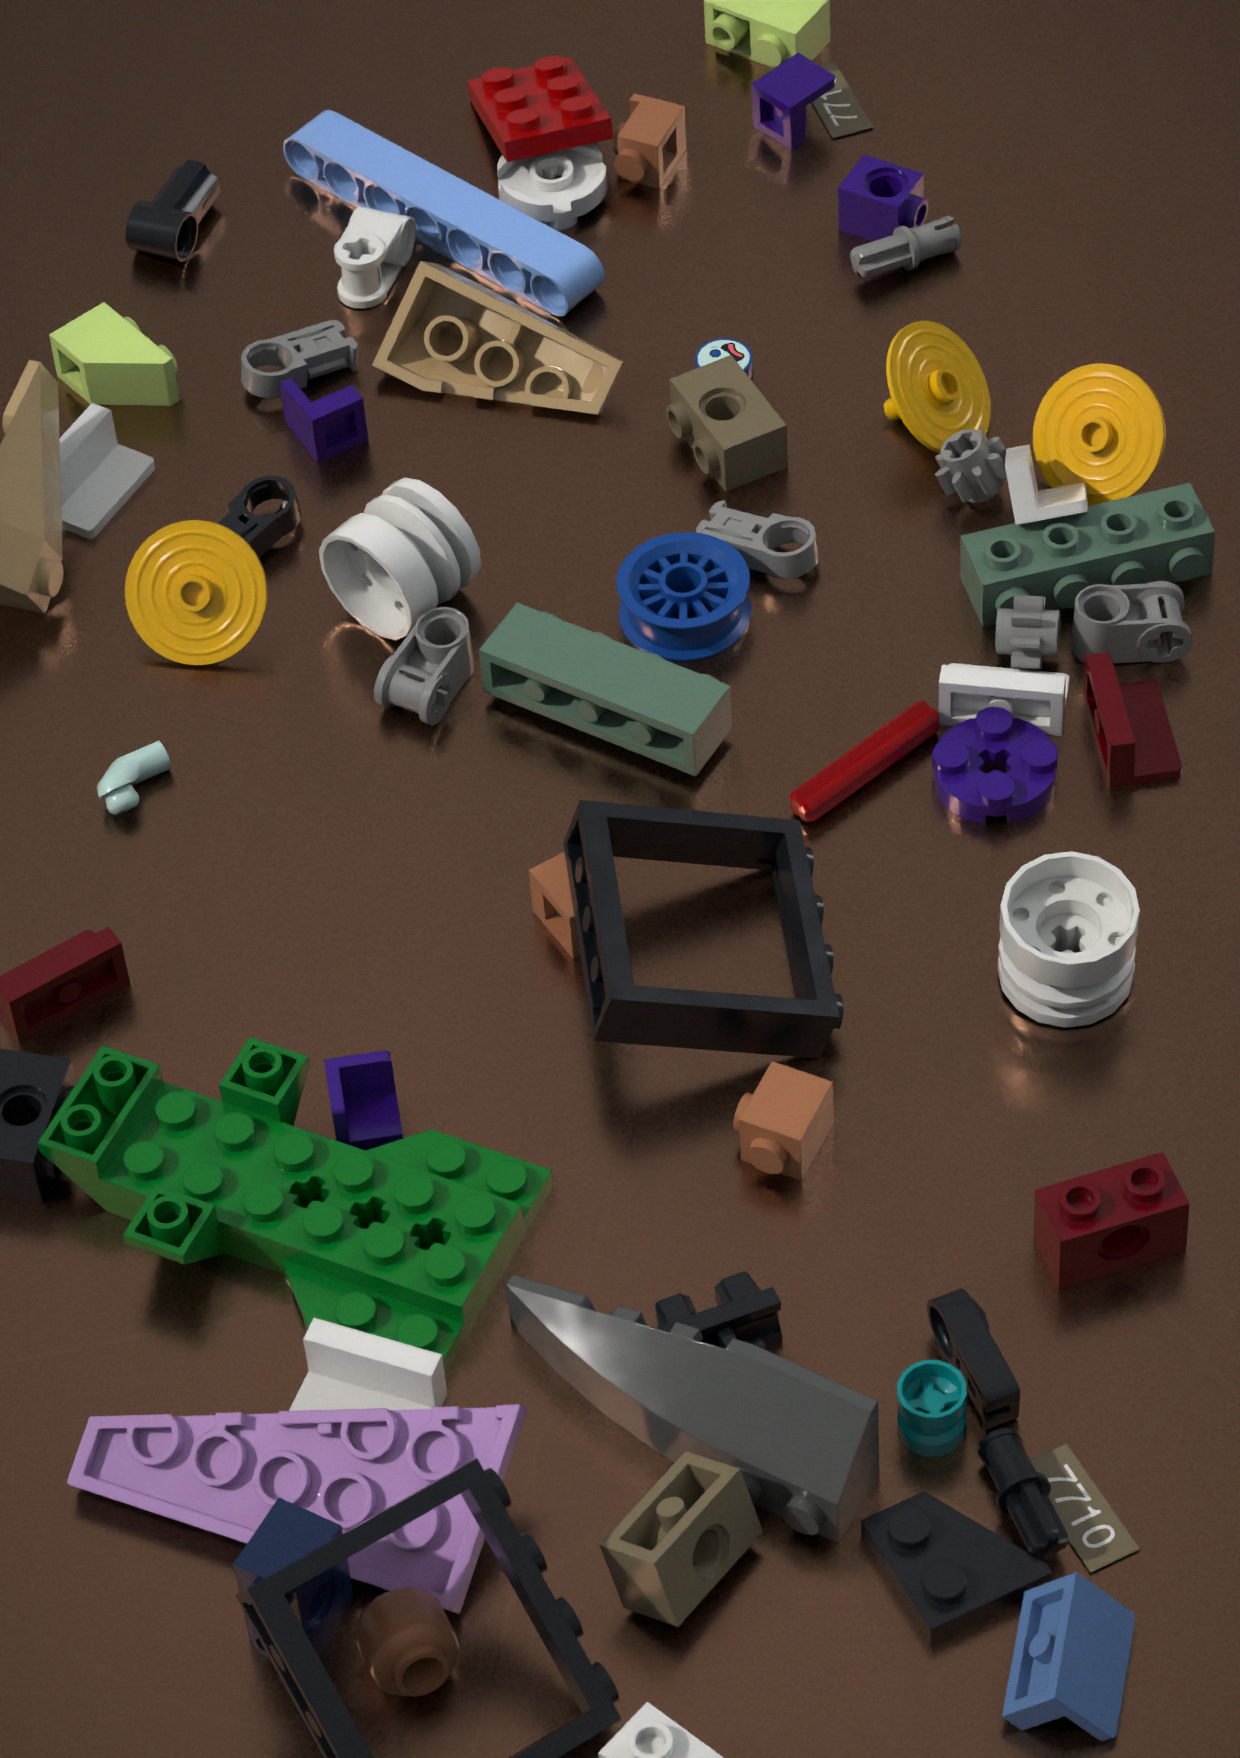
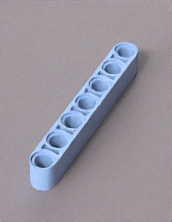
(447, 211)

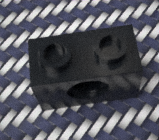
(30, 1097)

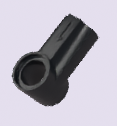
(171, 220)

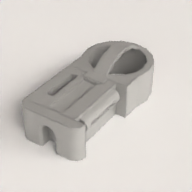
(302, 353)
(758, 536)

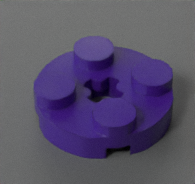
(1001, 740)

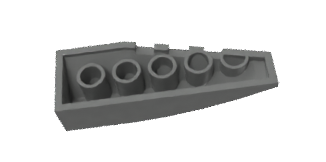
(792, 1432)

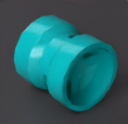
(931, 1408)

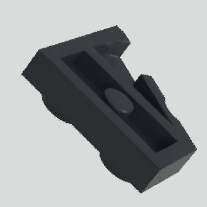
(948, 1564)

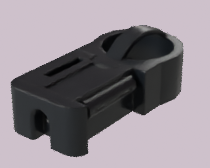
(263, 531)
(967, 1344)

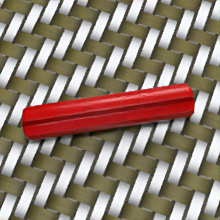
(864, 761)

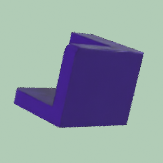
(782, 99)
(327, 423)
(364, 1099)

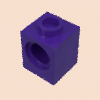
(880, 198)

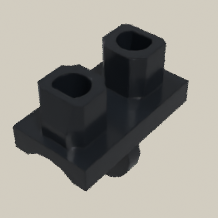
(741, 1313)

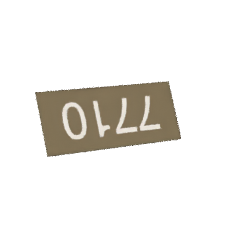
(840, 107)
(1083, 1510)

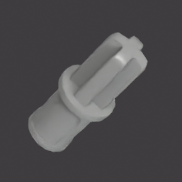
(906, 247)

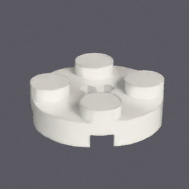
(558, 201)

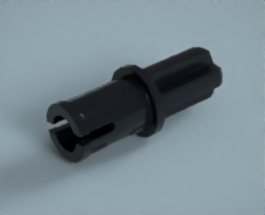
(1023, 1492)

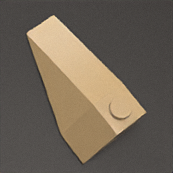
(483, 346)
(31, 493)

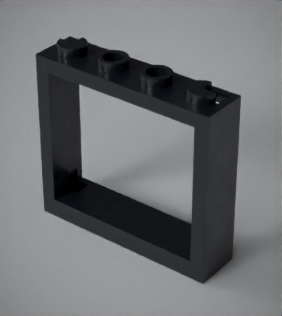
(693, 1017)
(521, 1562)

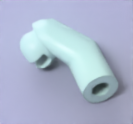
(129, 770)

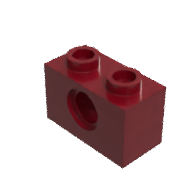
(1111, 1220)

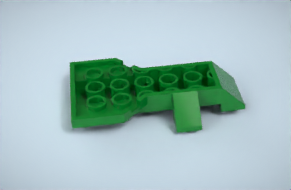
(367, 1239)

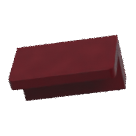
(1129, 726)
(61, 982)

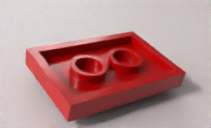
(539, 108)

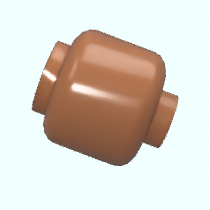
(407, 1642)

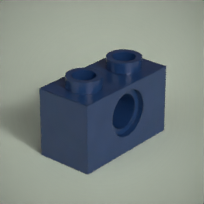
(281, 1539)

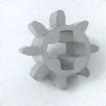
(971, 466)
(1028, 632)

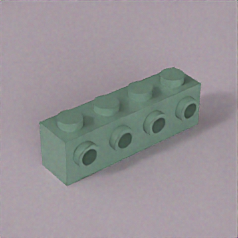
(1113, 543)
(606, 688)

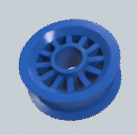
(684, 596)

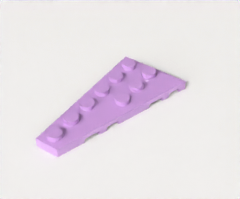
(336, 1463)

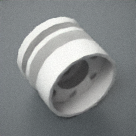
(400, 557)
(1068, 939)

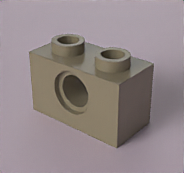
(727, 423)
(681, 1538)

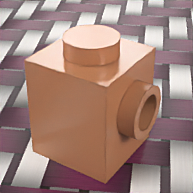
(785, 1121)

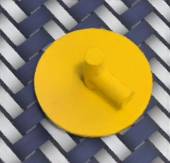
(935, 384)
(1101, 431)
(196, 592)

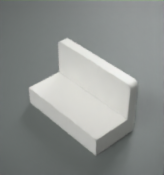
(97, 472)
(1035, 505)
(1026, 694)
(367, 1372)

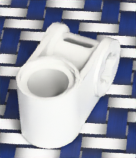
(372, 255)

